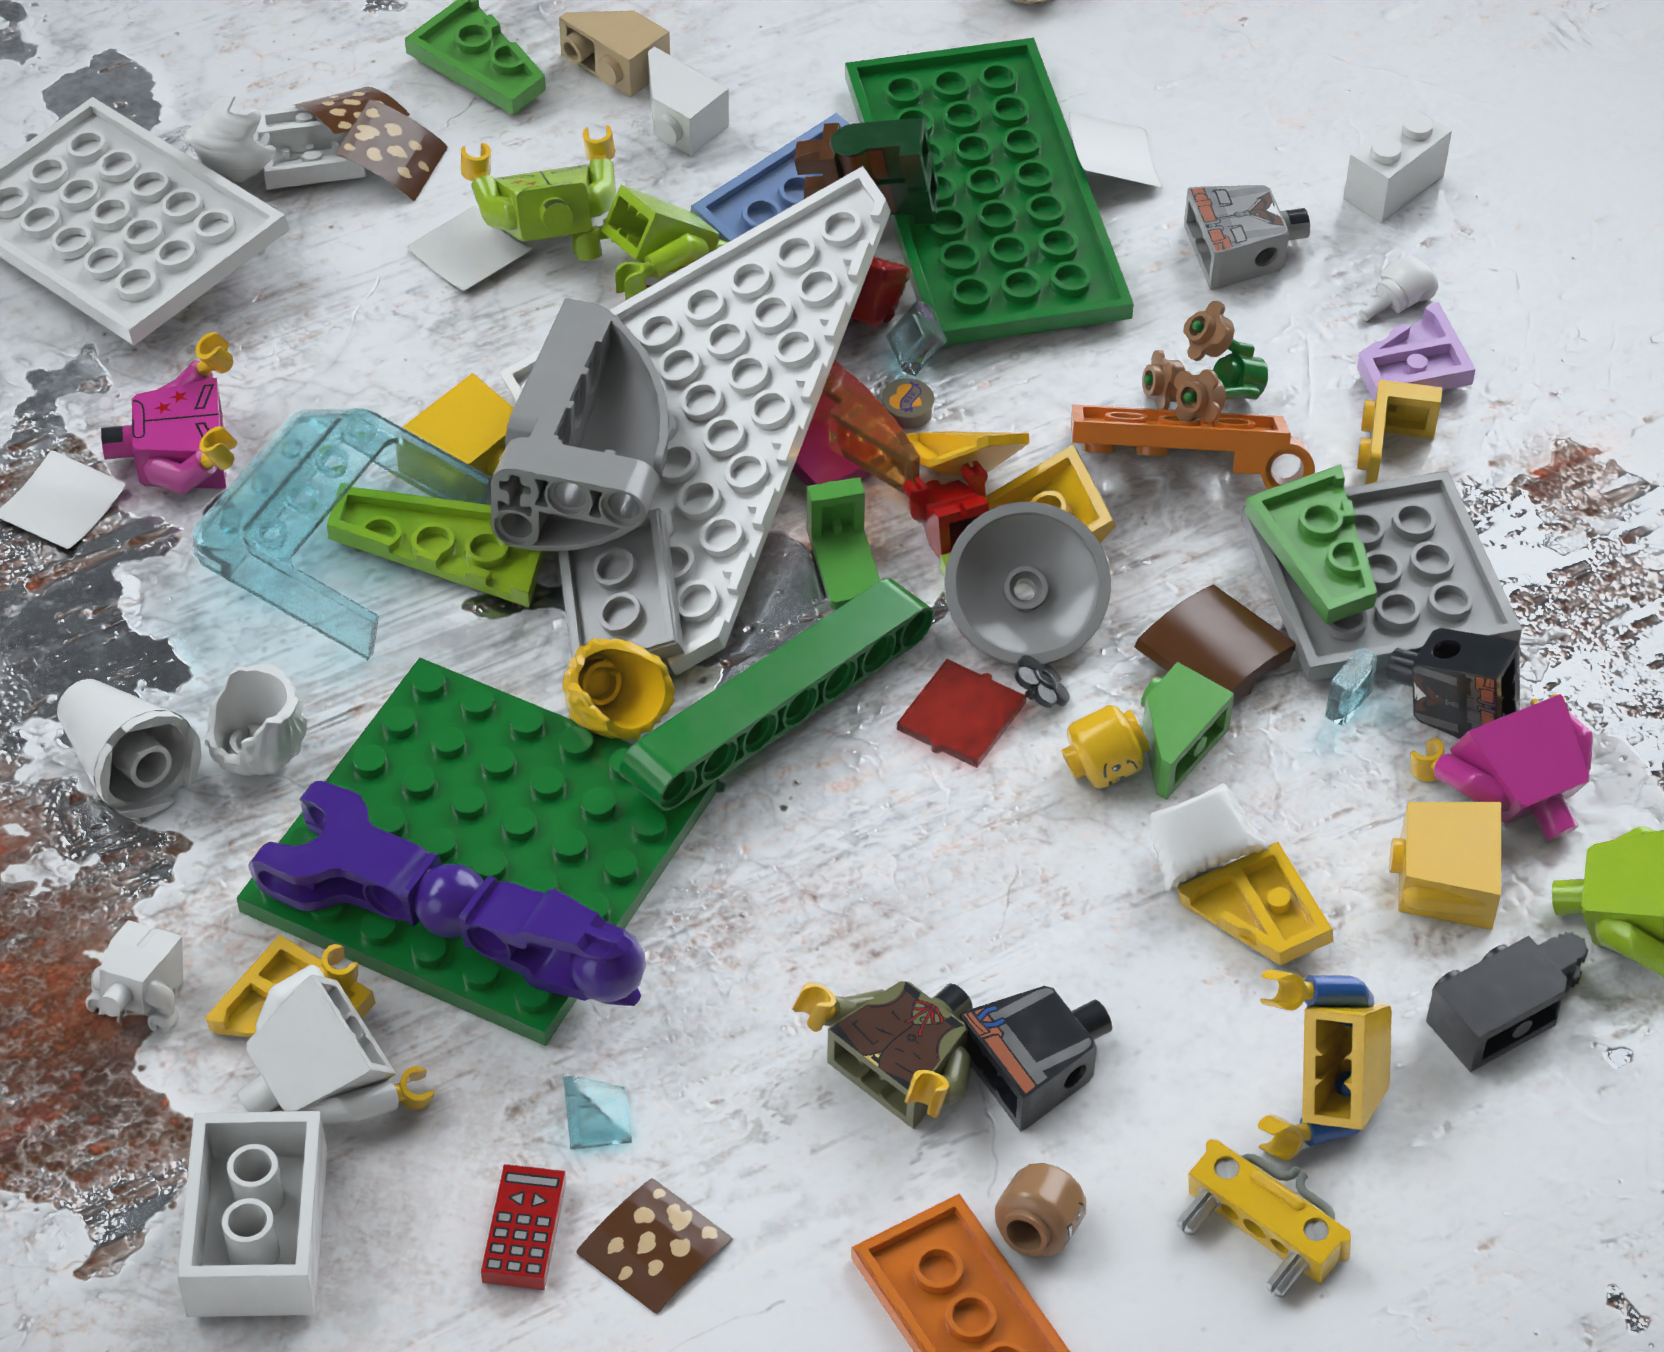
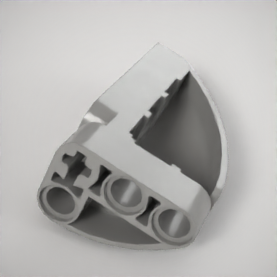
(582, 438)

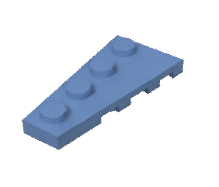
(759, 191)

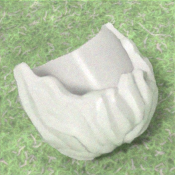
(255, 721)

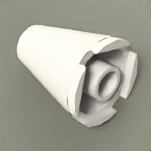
(129, 747)

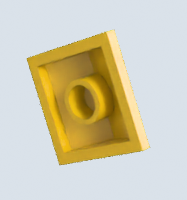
(1063, 484)

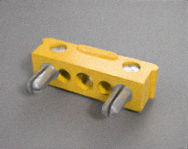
(1268, 1212)

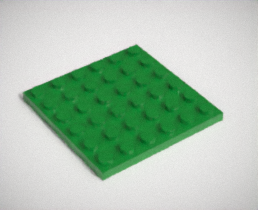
(510, 798)

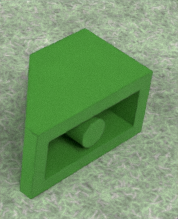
(1182, 724)

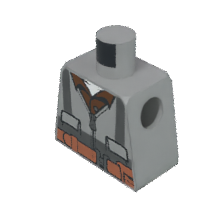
(1240, 231)

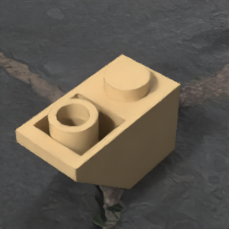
(612, 46)

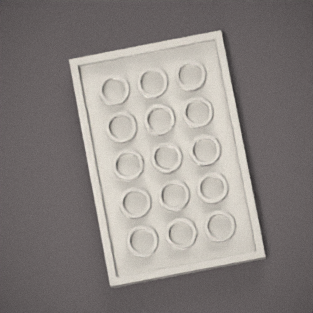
(124, 220)

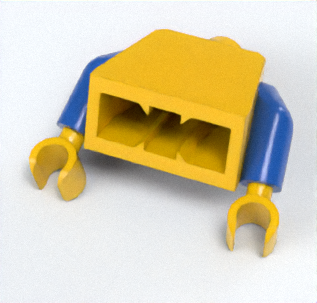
(1342, 1059)

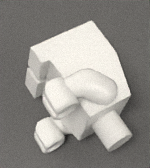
(139, 974)

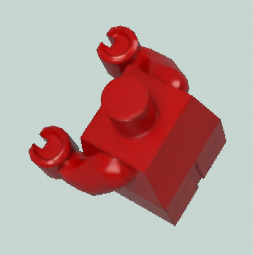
(948, 507)

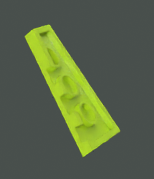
(437, 538)

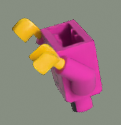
(180, 427)
(1522, 760)

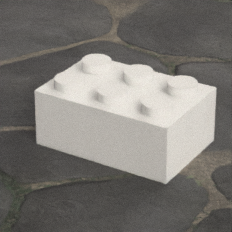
(253, 1214)

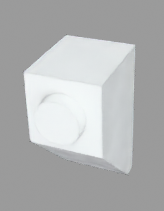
(685, 103)

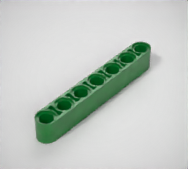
(775, 694)

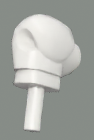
(1402, 285)

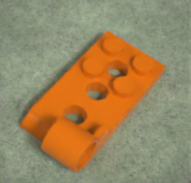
(1252, 437)

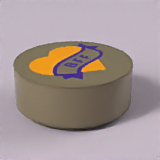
(909, 402)

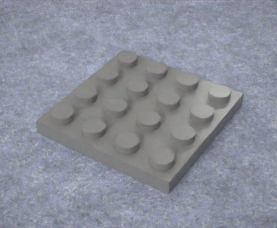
(1425, 574)

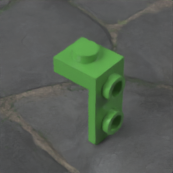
(840, 540)

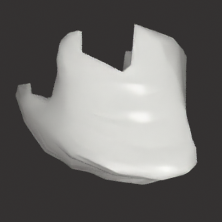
(227, 141)
(1202, 835)

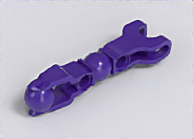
(534, 933)

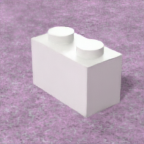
(1397, 164)

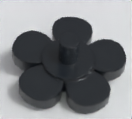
(1041, 682)

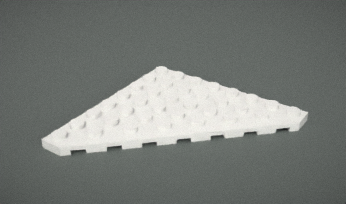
(742, 369)

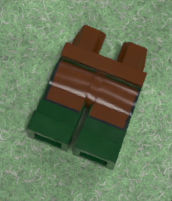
(892, 154)

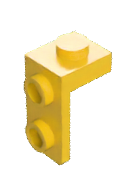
(1396, 410)

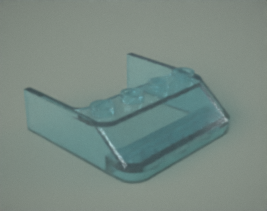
(294, 488)

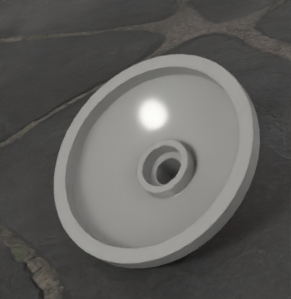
(1032, 547)

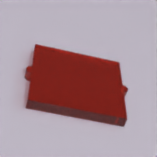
(961, 713)

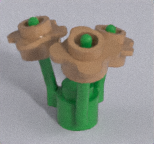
(1205, 394)

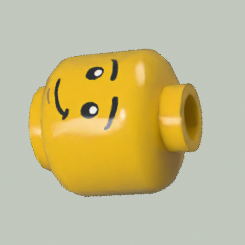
(1105, 746)

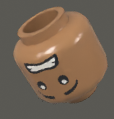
(1040, 1210)

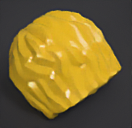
(617, 688)

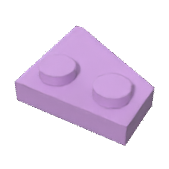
(1418, 354)

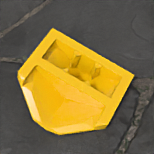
(951, 449)

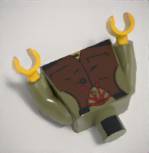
(896, 1044)

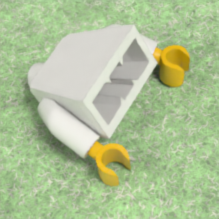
(320, 1052)

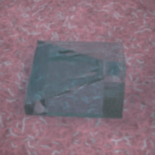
(595, 1113)

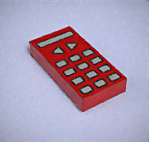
(523, 1227)

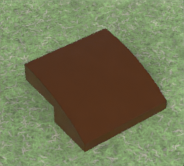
(1217, 641)

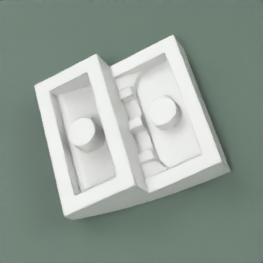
(303, 150)

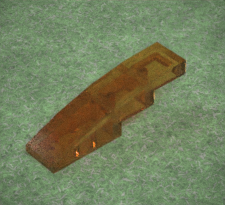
(865, 430)

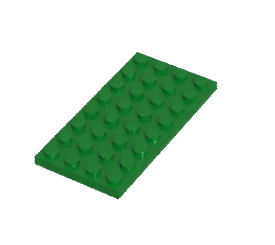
(1015, 214)

